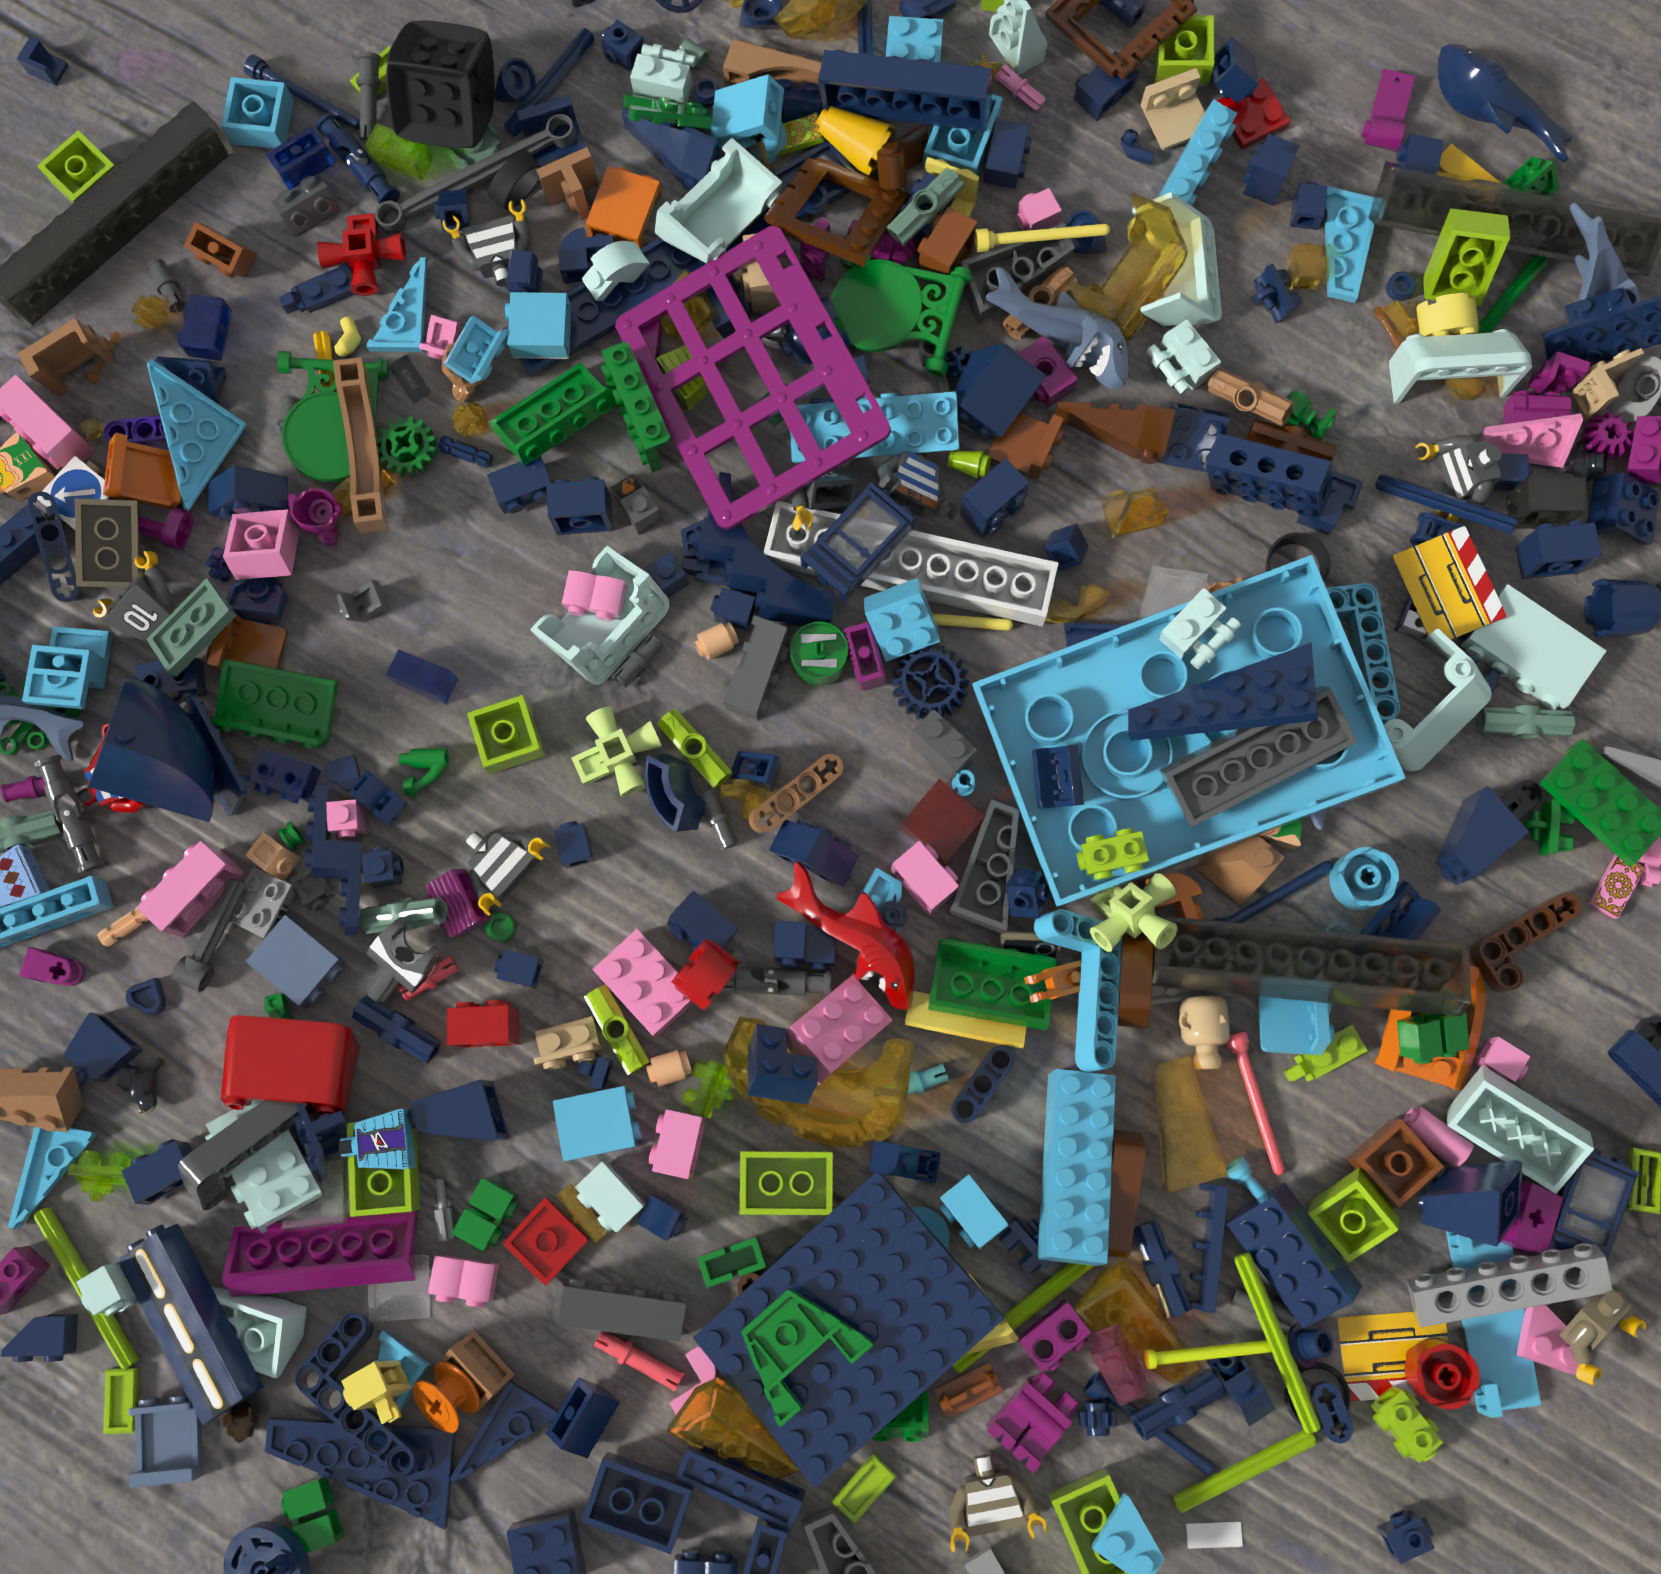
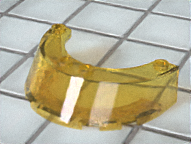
(844, 1107)

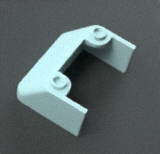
(1196, 288)
(1459, 357)
(1471, 693)

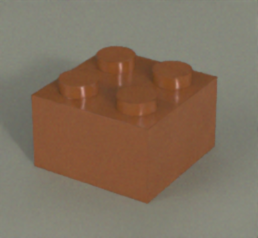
(948, 244)
(1396, 1162)

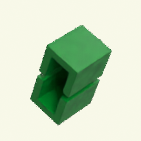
(1433, 1038)
(477, 1227)
(720, 1264)
(306, 1499)

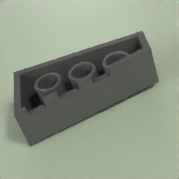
(1023, 261)
(982, 889)
(618, 1310)
(833, 1546)

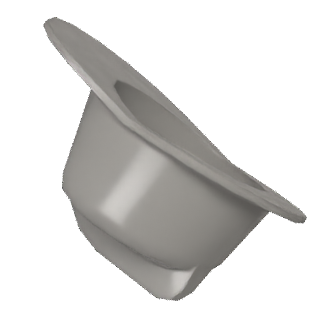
(1638, 389)

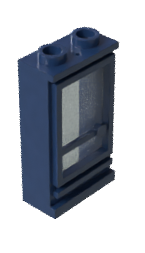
(859, 540)
(1593, 1203)

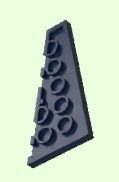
(1255, 696)
(335, 1455)

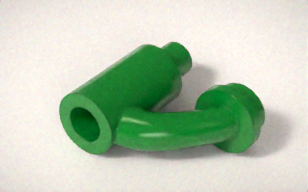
(434, 758)

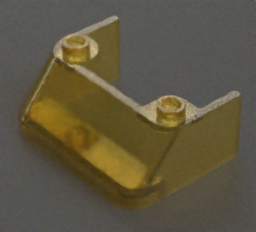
(1142, 272)

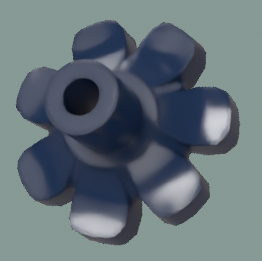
(218, 566)

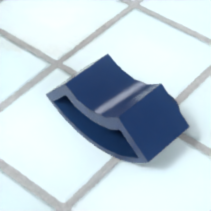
(672, 792)

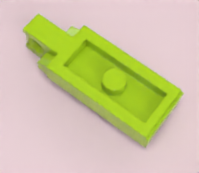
(1344, 1048)

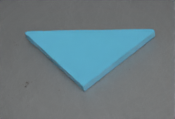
(195, 431)

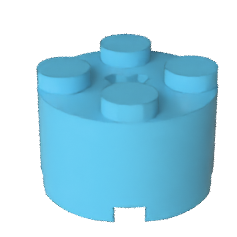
(1359, 895)

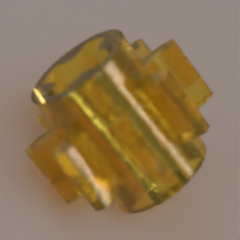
(150, 312)
(469, 419)

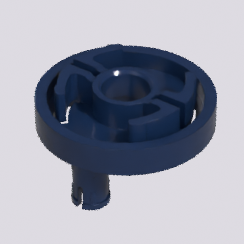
(266, 1550)

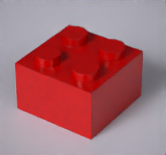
(482, 1026)

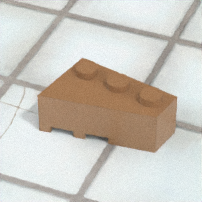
(40, 1098)

